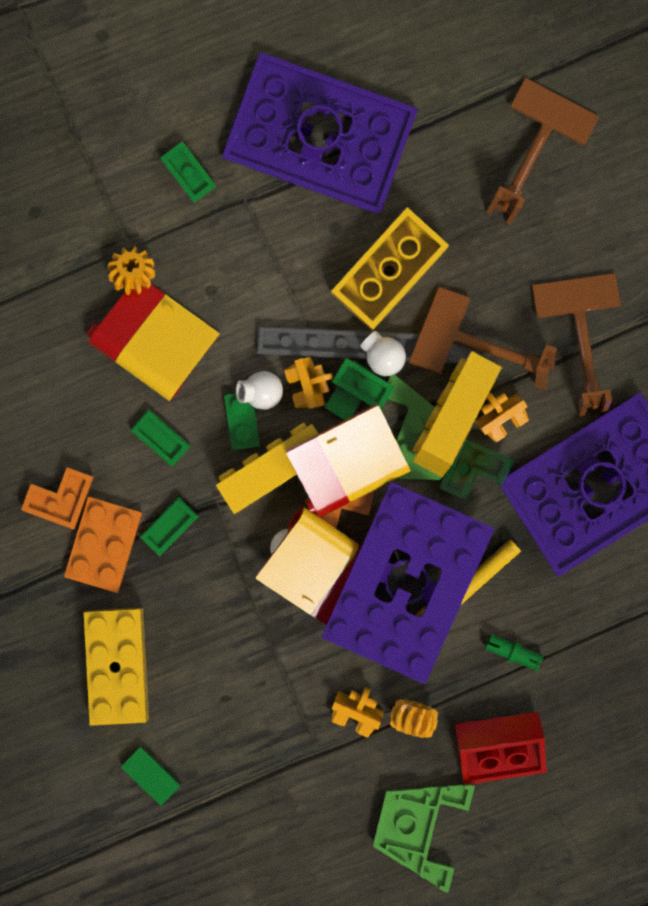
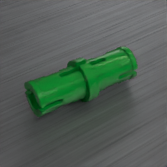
(514, 652)

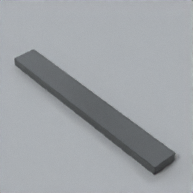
(338, 343)

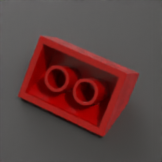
(501, 748)

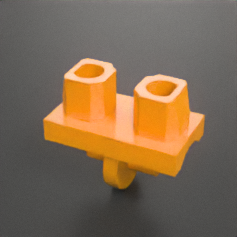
(312, 380)
(498, 412)
(359, 708)

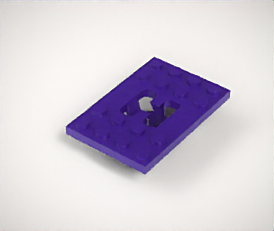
(272, 116)
(556, 512)
(385, 629)

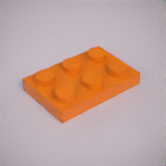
(103, 544)

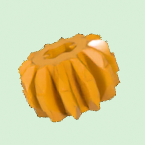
(121, 267)
(414, 718)

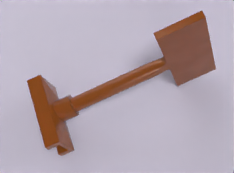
(553, 114)
(576, 298)
(442, 330)

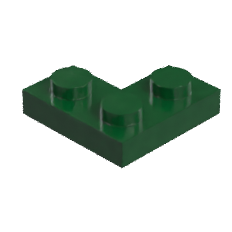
(471, 462)

